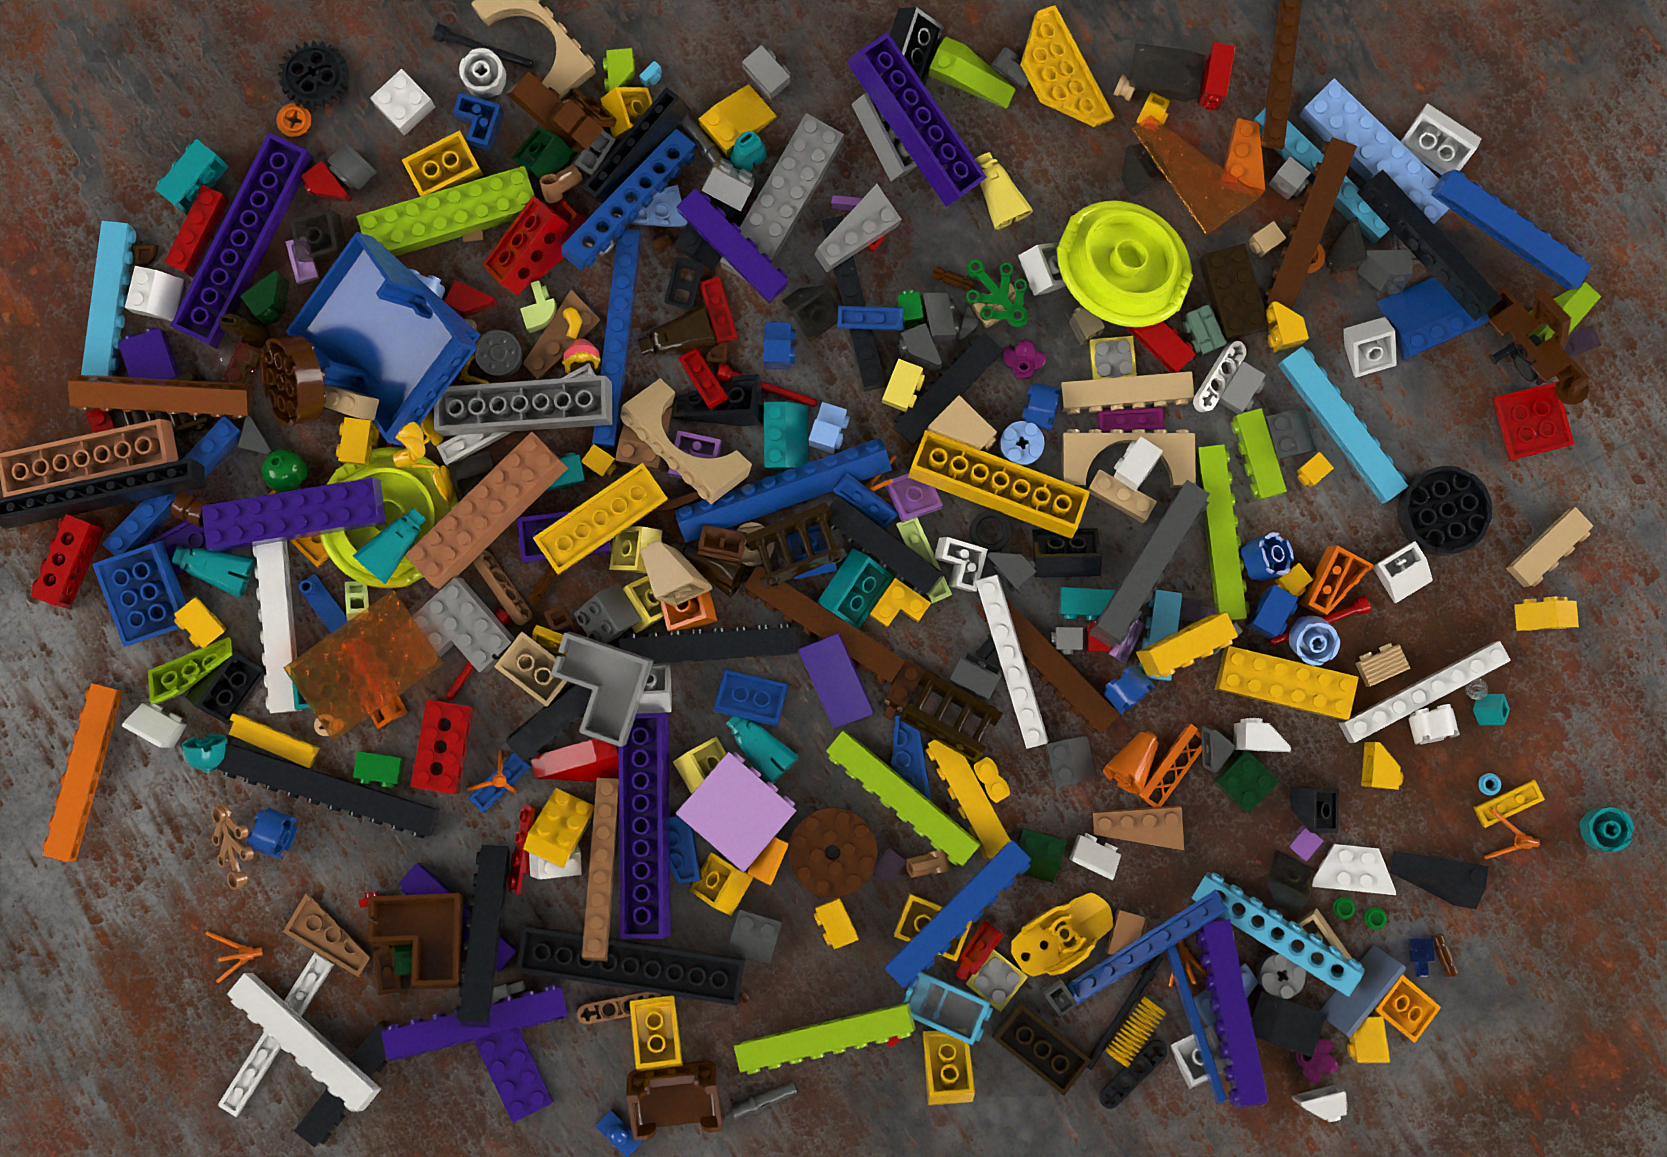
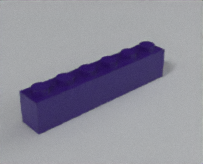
(732, 246)
(422, 881)

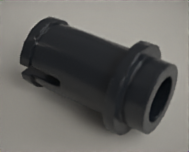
(986, 648)

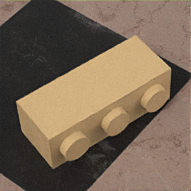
(350, 402)
(1121, 496)
(1316, 924)

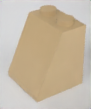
(964, 425)
(671, 574)

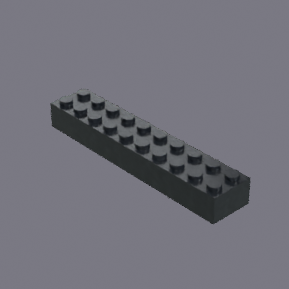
(633, 966)

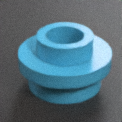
(1496, 784)

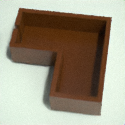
(557, 116)
(428, 923)

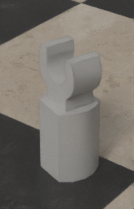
(506, 990)

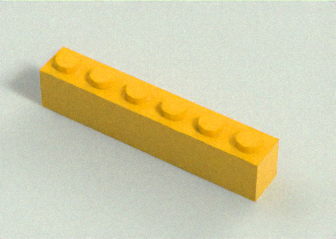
(971, 797)

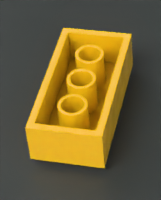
(1187, 644)

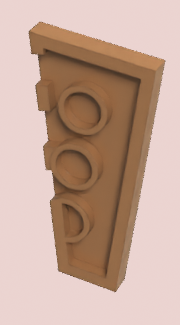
(1148, 825)

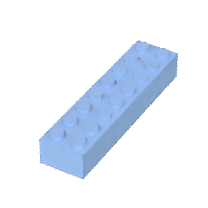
(1341, 116)

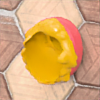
(579, 354)

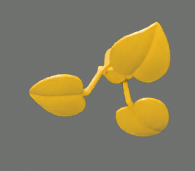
(412, 438)

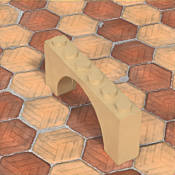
(570, 64)
(1081, 448)
(708, 476)

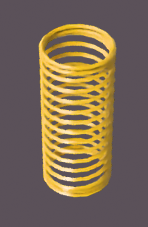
(1118, 1055)

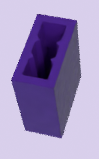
(149, 355)

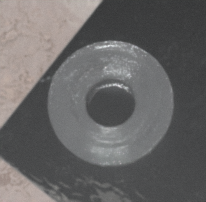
(1477, 684)

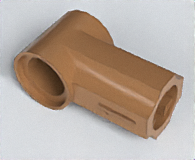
(555, 184)
(934, 863)

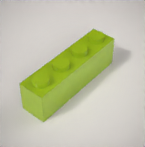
(1258, 454)

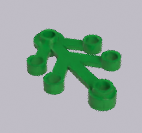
(999, 296)

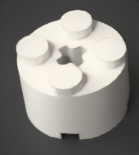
(474, 65)
(1433, 725)

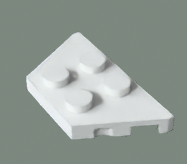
(1354, 870)

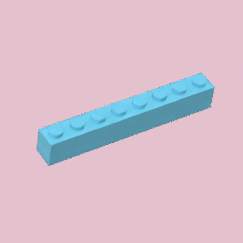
(1348, 200)
(108, 299)
(1343, 425)

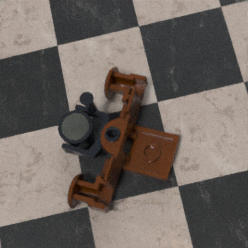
(1531, 356)

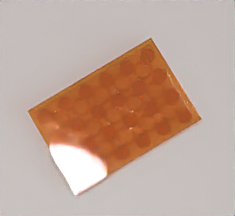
(363, 665)

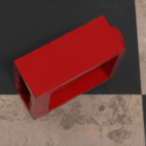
(1216, 76)

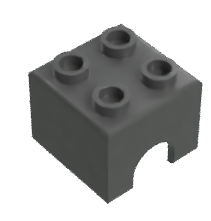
(607, 615)

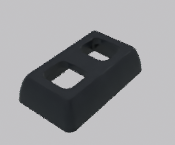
(676, 283)

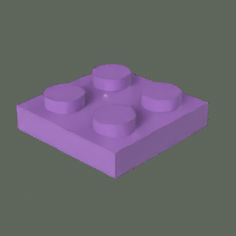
(913, 498)

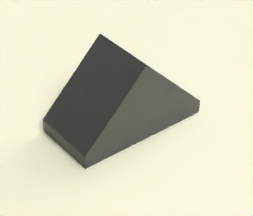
(253, 438)
(1215, 748)
(1059, 996)

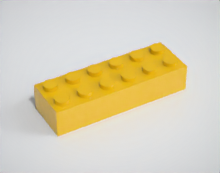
(1286, 683)

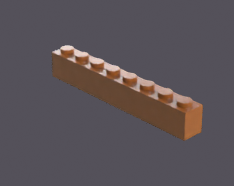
(160, 395)

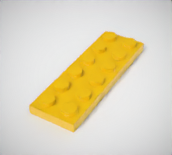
(600, 518)

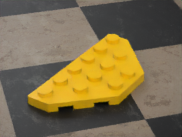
(1060, 71)

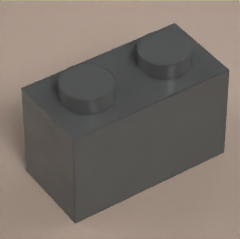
(976, 674)

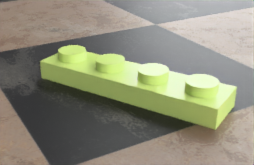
(915, 538)

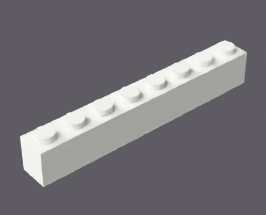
(277, 623)
(1424, 692)
(303, 1042)

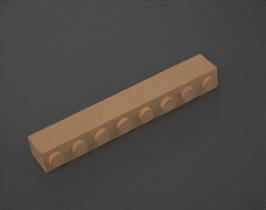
(601, 870)

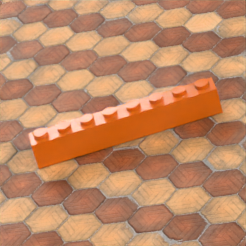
(82, 773)

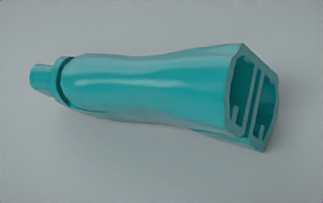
(747, 150)
(389, 547)
(220, 569)
(763, 750)

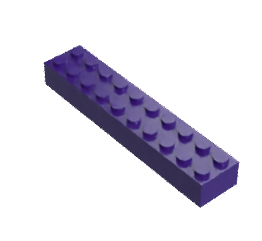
(242, 239)
(645, 830)

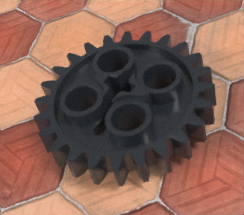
(304, 59)

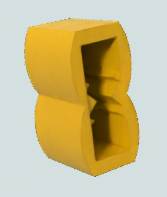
(994, 785)

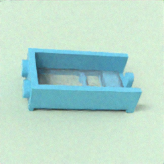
(948, 1008)

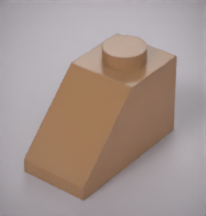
(1125, 930)

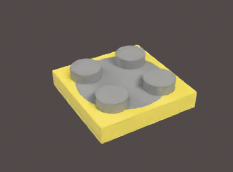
(1112, 357)
(997, 980)

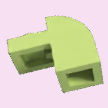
(539, 314)
(356, 598)

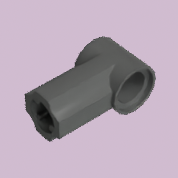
(1008, 65)

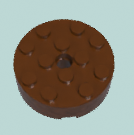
(292, 379)
(832, 875)

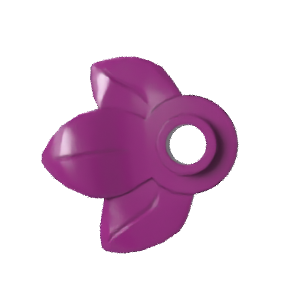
(1023, 356)
(1319, 1063)

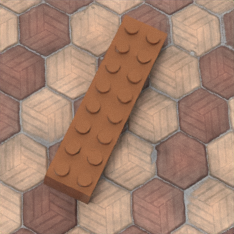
(87, 457)
(486, 511)

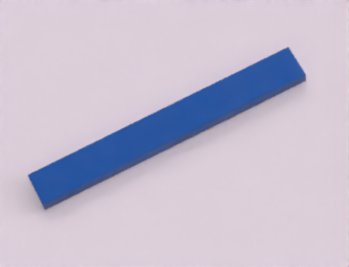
(1147, 947)
(1195, 1025)

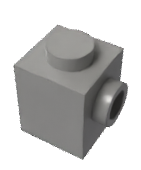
(1067, 639)

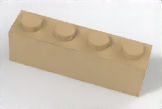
(1550, 547)

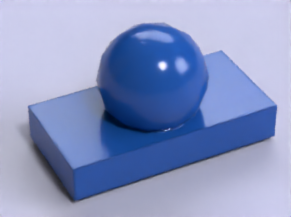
(618, 1133)

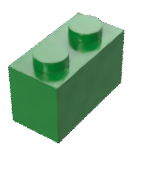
(912, 308)
(379, 768)

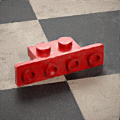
(520, 858)

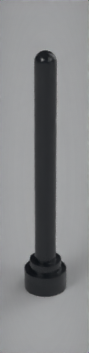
(442, 34)

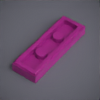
(1131, 419)

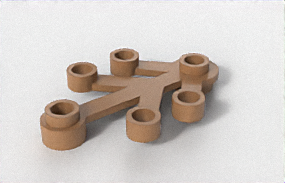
(230, 845)

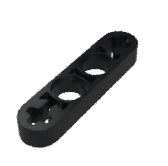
(1136, 1077)

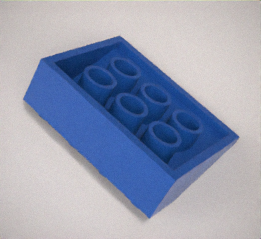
(1426, 317)
(141, 592)

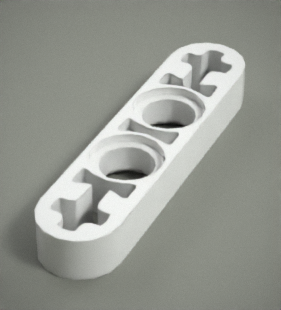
(1217, 374)

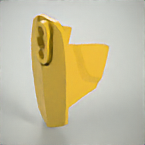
(1069, 932)

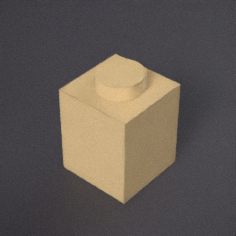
(1266, 239)

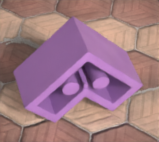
(696, 446)

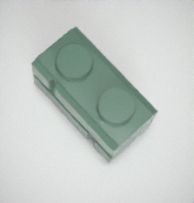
(1204, 330)

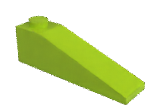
(965, 70)
(1575, 303)
(182, 673)

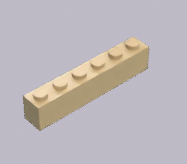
(1126, 391)

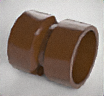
(188, 507)

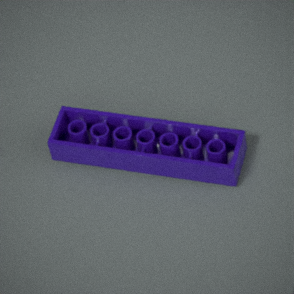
(916, 119)
(293, 514)
(1232, 1015)
(446, 1030)

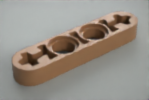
(516, 606)
(618, 1002)

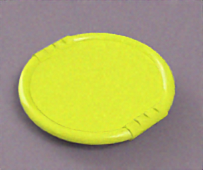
(1124, 263)
(401, 492)

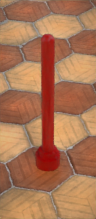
(726, 373)
(1360, 606)
(504, 618)

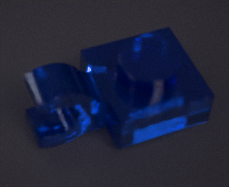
(1421, 952)

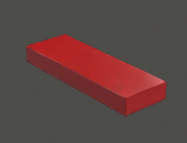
(718, 310)
(703, 378)

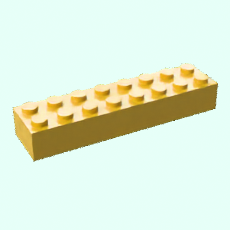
(999, 484)

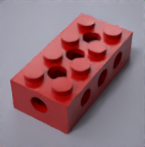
(520, 252)
(73, 562)
(428, 747)

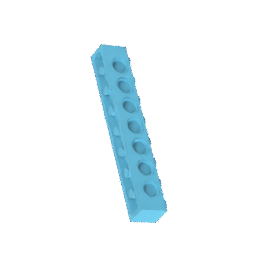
(1343, 982)

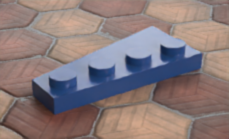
(909, 757)

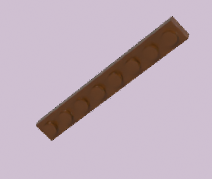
(1281, 74)

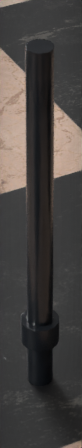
(1147, 975)

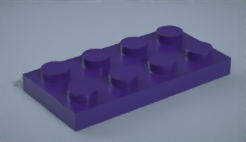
(514, 1074)

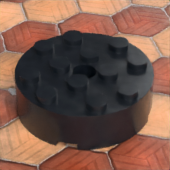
(1467, 504)

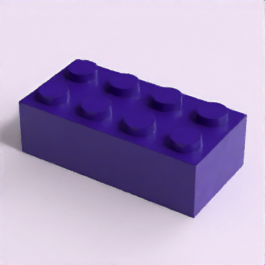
(533, 525)

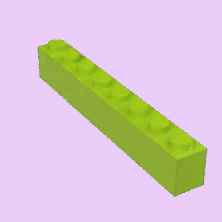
(1221, 532)
(903, 797)
(825, 1037)

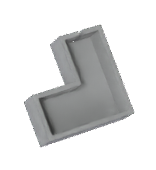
(463, 619)
(616, 683)

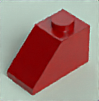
(324, 184)
(468, 300)

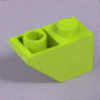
(620, 68)

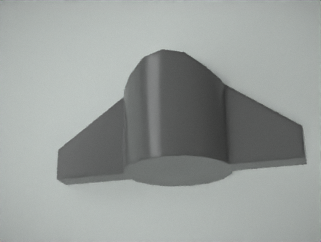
(969, 323)

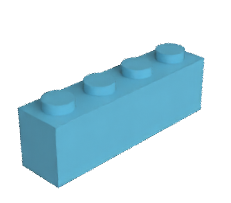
(1162, 620)

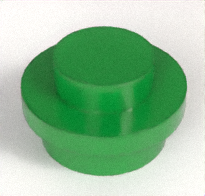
(1343, 908)
(1375, 918)

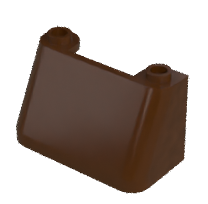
(674, 1098)

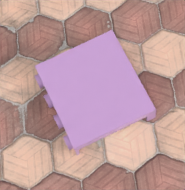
(736, 810)

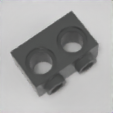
(590, 159)

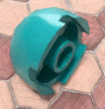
(206, 752)

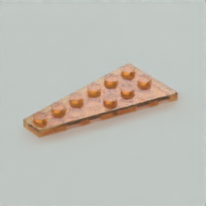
(1201, 184)

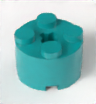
(1618, 834)

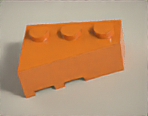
(1245, 155)
(1333, 579)

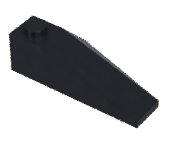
(741, 408)
(1450, 880)

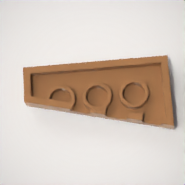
(554, 342)
(324, 935)

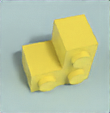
(902, 385)

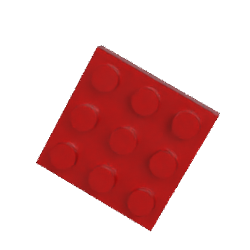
(1532, 421)

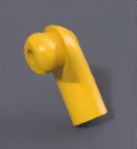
(574, 320)

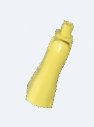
(1001, 194)

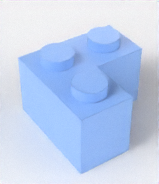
(827, 428)

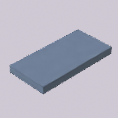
(1378, 977)

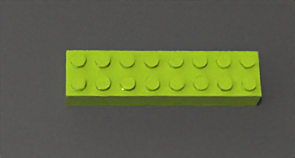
(449, 212)

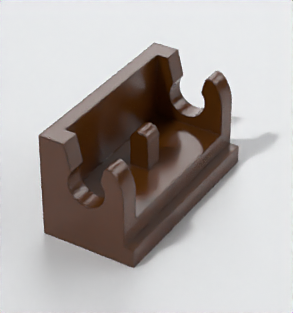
(721, 543)

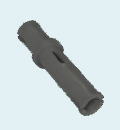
(707, 148)
(763, 1100)

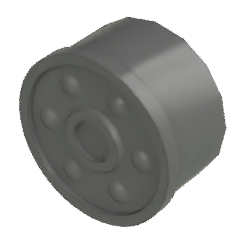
(350, 166)
(499, 354)

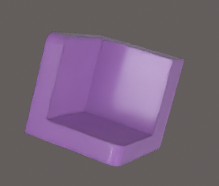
(1305, 843)

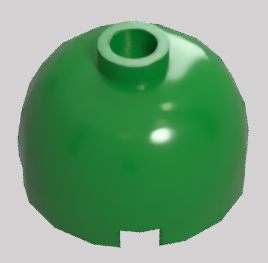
(284, 470)

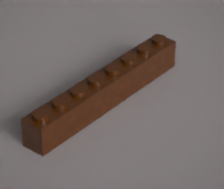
(1312, 222)
(823, 623)
(1059, 674)

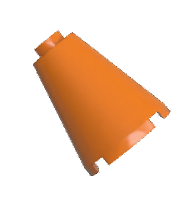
(1133, 763)

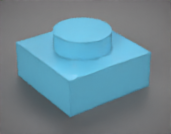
(651, 74)

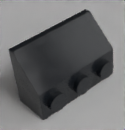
(917, 39)
(696, 247)
(1065, 556)
(227, 687)

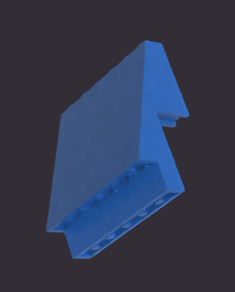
(384, 334)

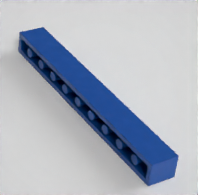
(619, 329)
(784, 489)

